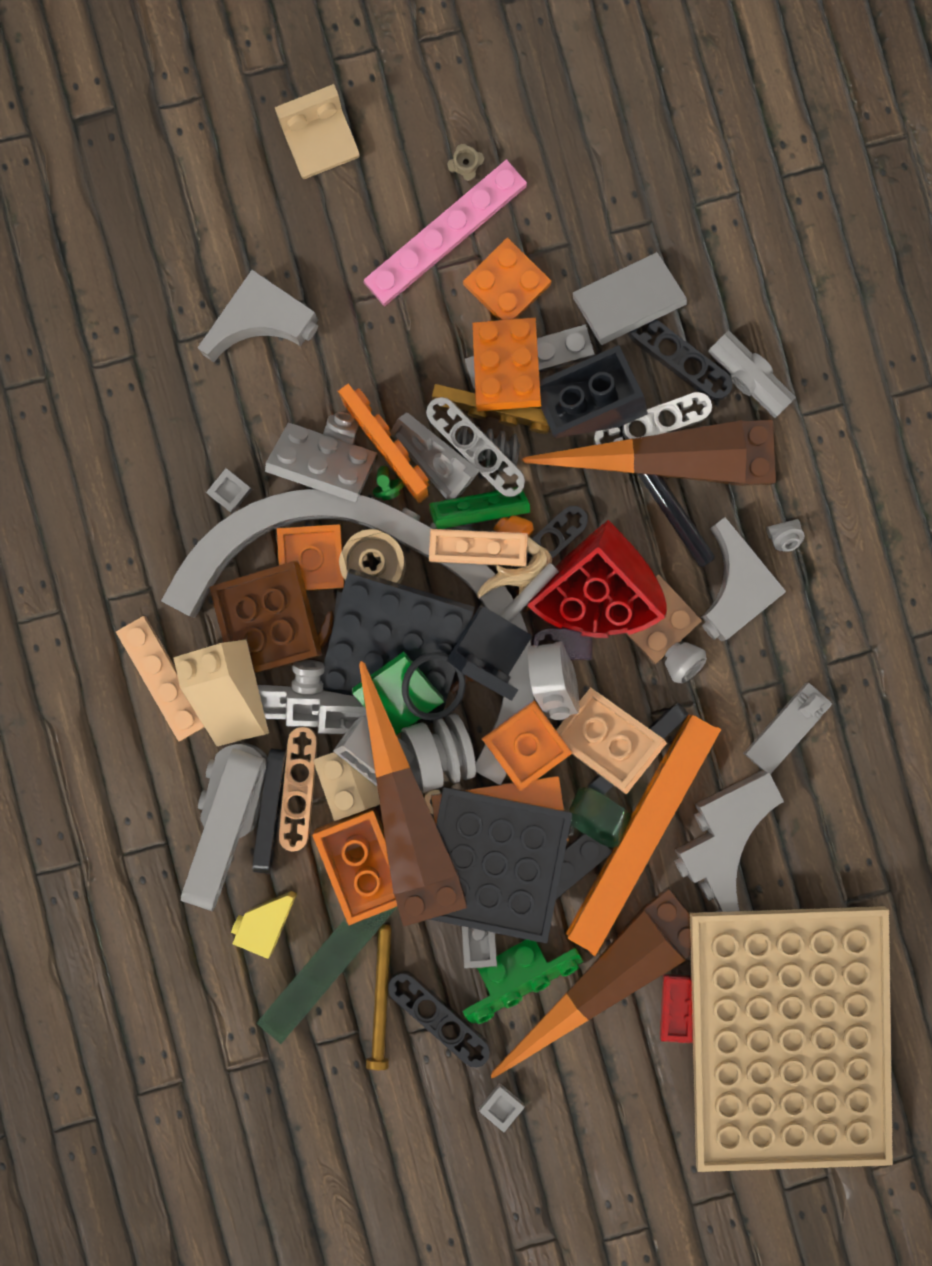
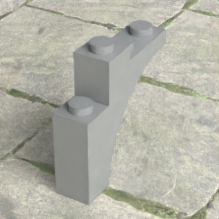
(730, 821)

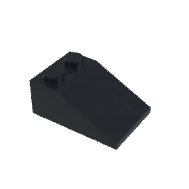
(592, 395)

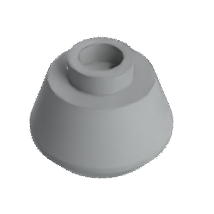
(684, 661)

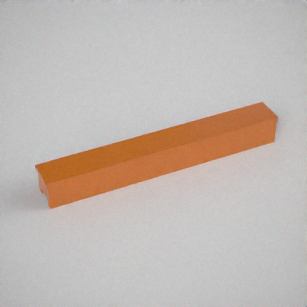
(642, 833)

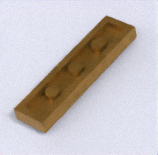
(510, 417)

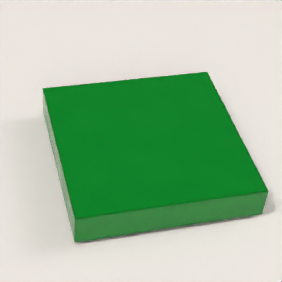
(388, 684)

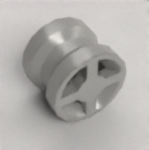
(307, 677)

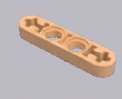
(292, 787)

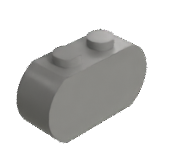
(553, 680)
(214, 772)

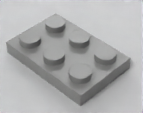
(321, 462)

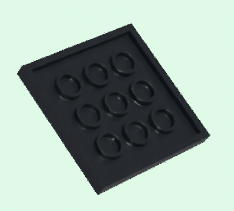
(383, 620)
(505, 860)

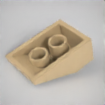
(223, 691)
(344, 786)

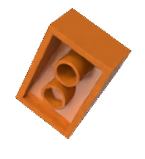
(357, 864)

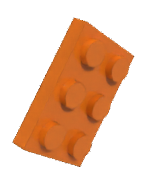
(506, 364)

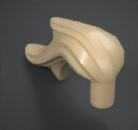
(522, 576)

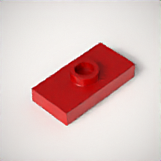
(676, 1009)

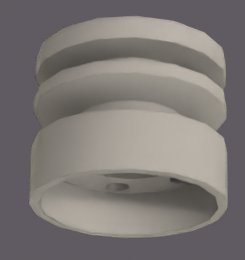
(443, 751)

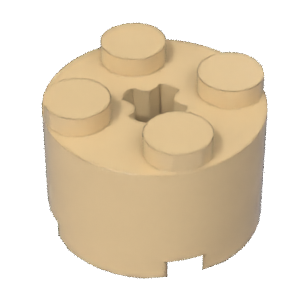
(377, 544)

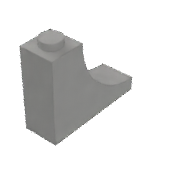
(259, 311)
(745, 585)

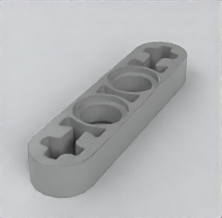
(472, 450)

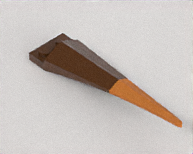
(717, 453)
(419, 862)
(641, 953)

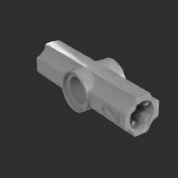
(751, 374)

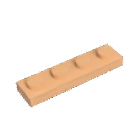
(160, 677)

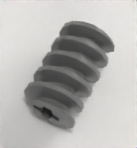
(509, 448)

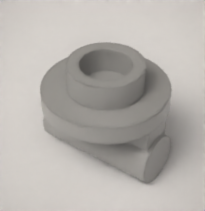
(342, 427)
(786, 535)

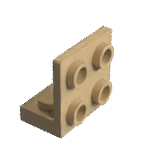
(317, 132)

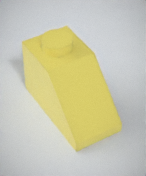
(262, 925)

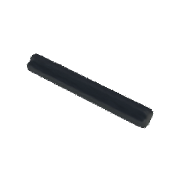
(678, 519)

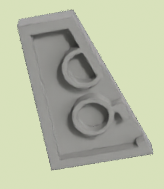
(438, 461)

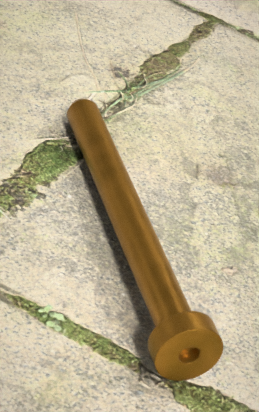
(377, 1060)

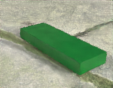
(477, 508)

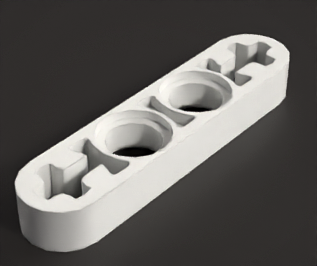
(652, 422)

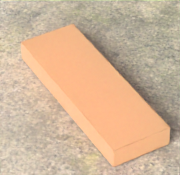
(478, 547)

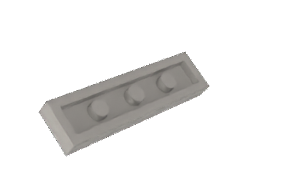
(555, 350)

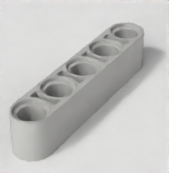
(222, 829)

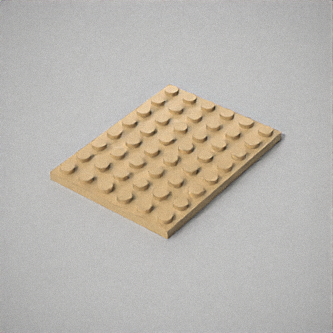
(791, 1038)

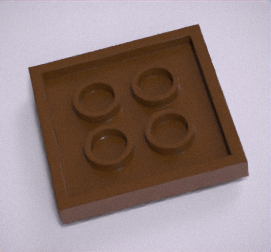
(269, 613)

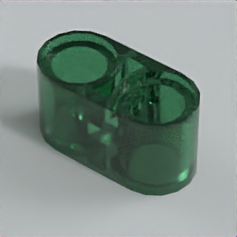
(599, 817)

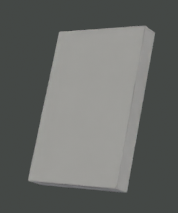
(629, 298)

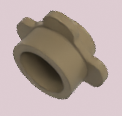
(463, 153)

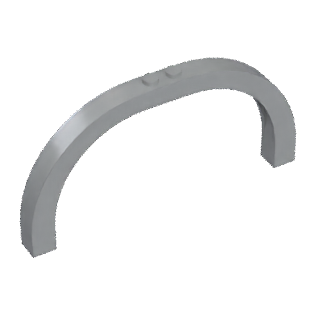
(246, 525)

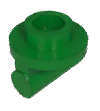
(387, 488)

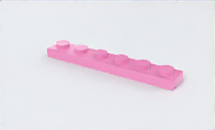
(445, 233)

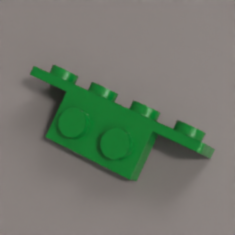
(516, 975)

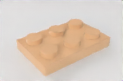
(610, 740)

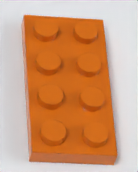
(379, 435)

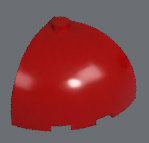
(602, 588)

